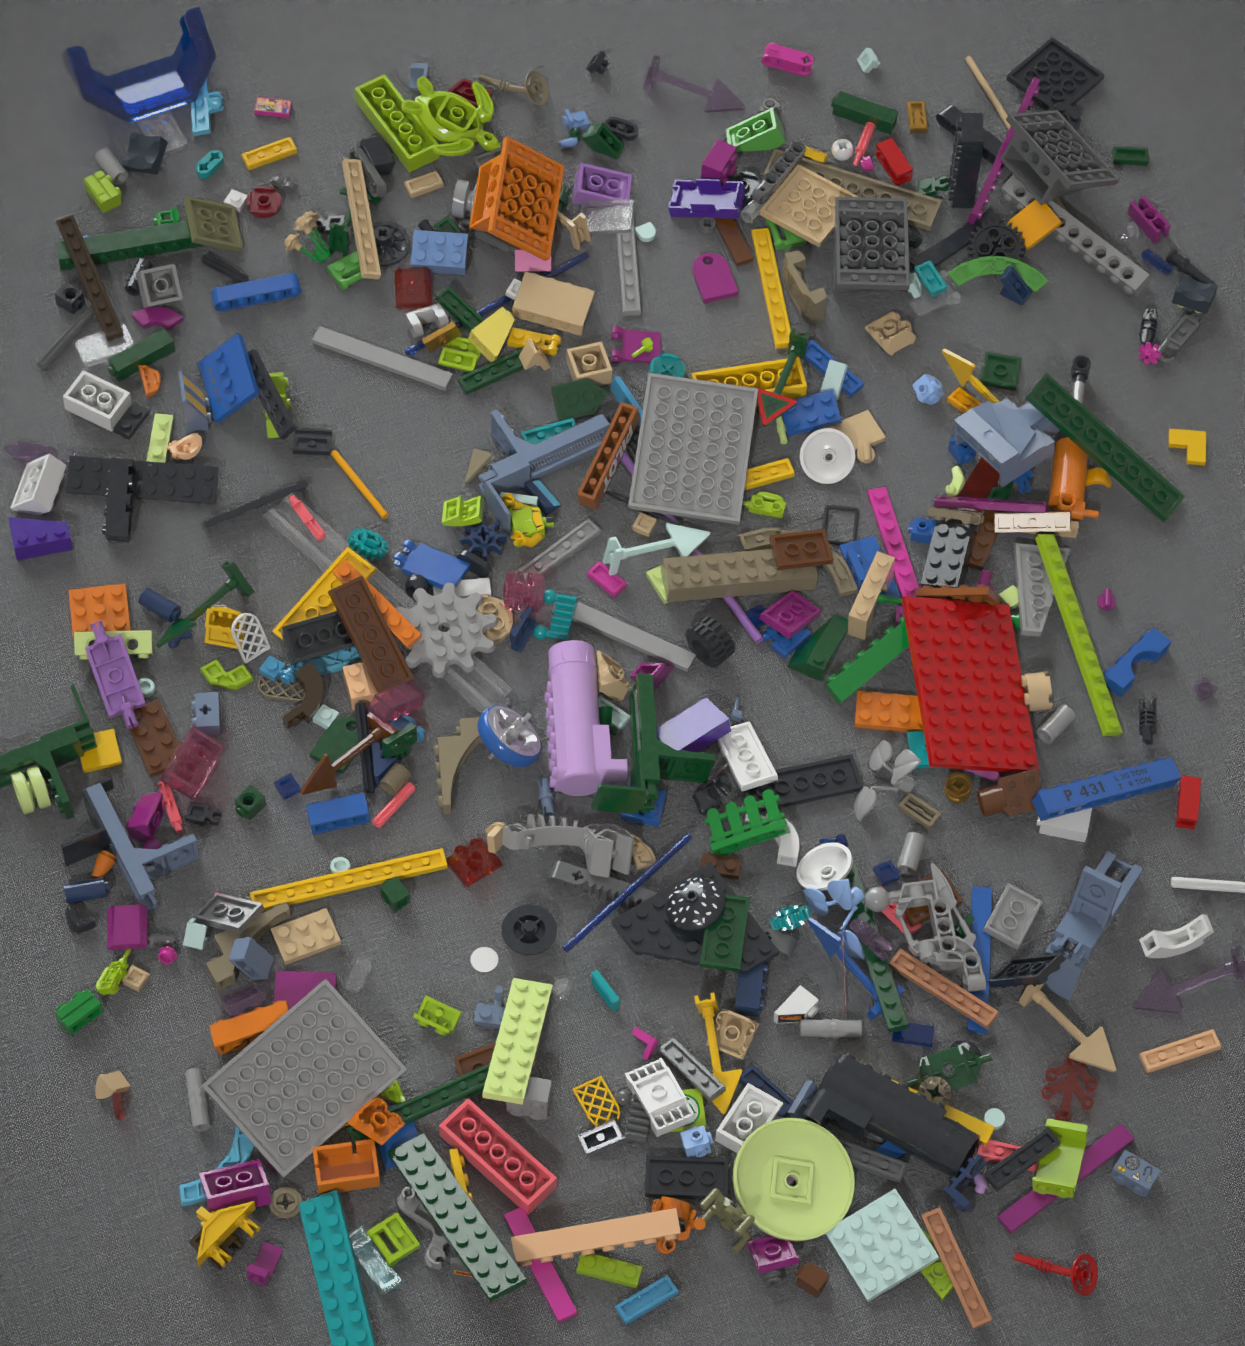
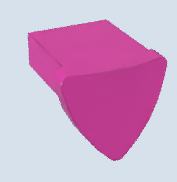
(652, 1042)

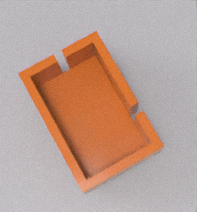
(342, 1170)

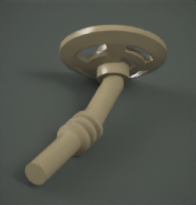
(532, 89)

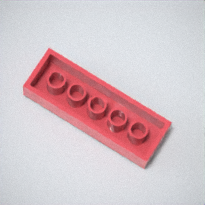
(498, 1156)

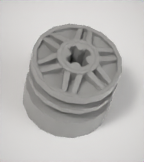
(463, 199)

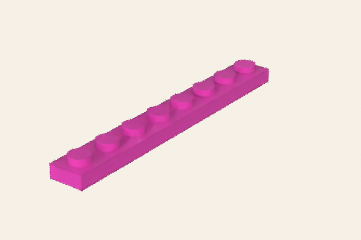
(893, 541)

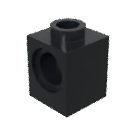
(69, 298)

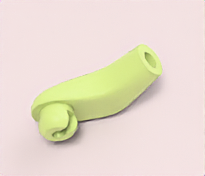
(957, 483)

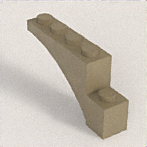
(452, 755)
(220, 968)

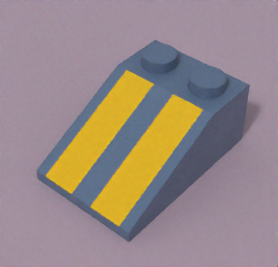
(194, 405)

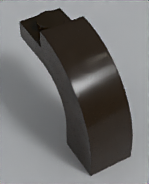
(311, 683)

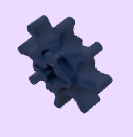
(490, 536)

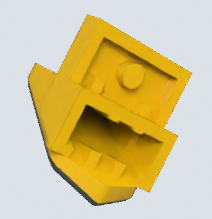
(219, 624)

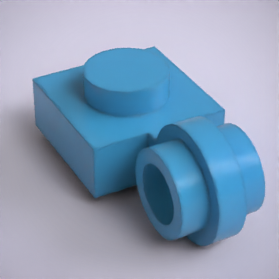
(274, 668)
(403, 721)

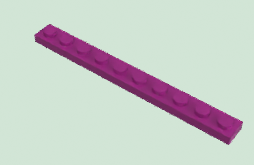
(995, 171)

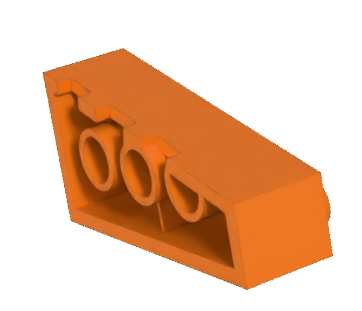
(244, 1028)

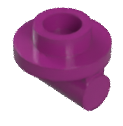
(1106, 600)

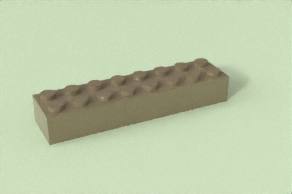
(731, 576)

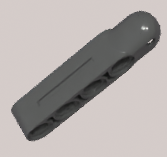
(779, 172)

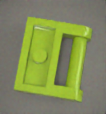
(399, 1236)

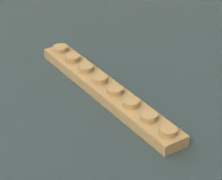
(361, 219)

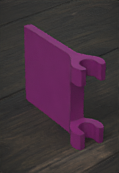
(631, 343)

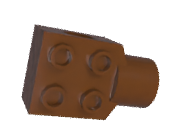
(1010, 794)

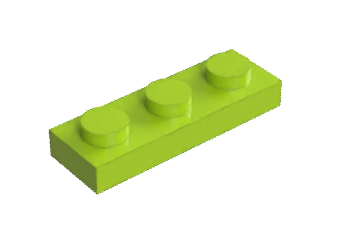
(610, 1270)

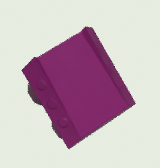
(127, 927)

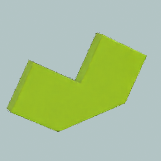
(233, 679)

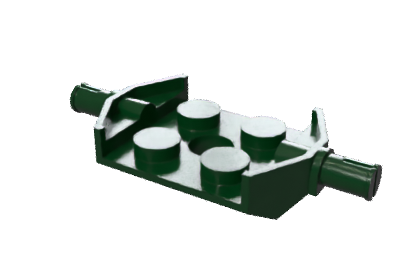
(964, 1062)

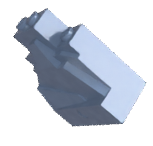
(1007, 436)

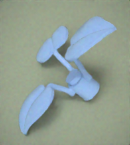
(847, 899)

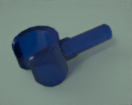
(840, 838)

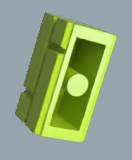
(102, 191)

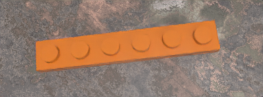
(397, 623)

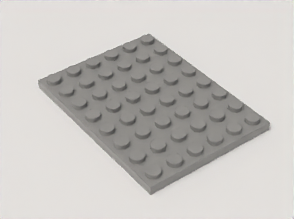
(693, 448)
(304, 1078)

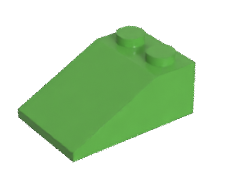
(757, 133)

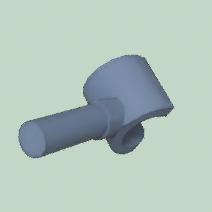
(736, 714)

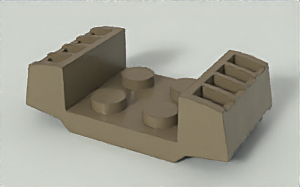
(808, 303)

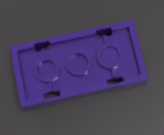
(707, 199)

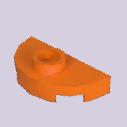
(150, 379)

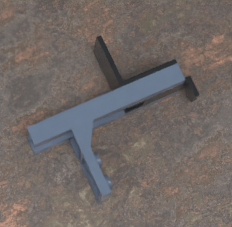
(131, 860)

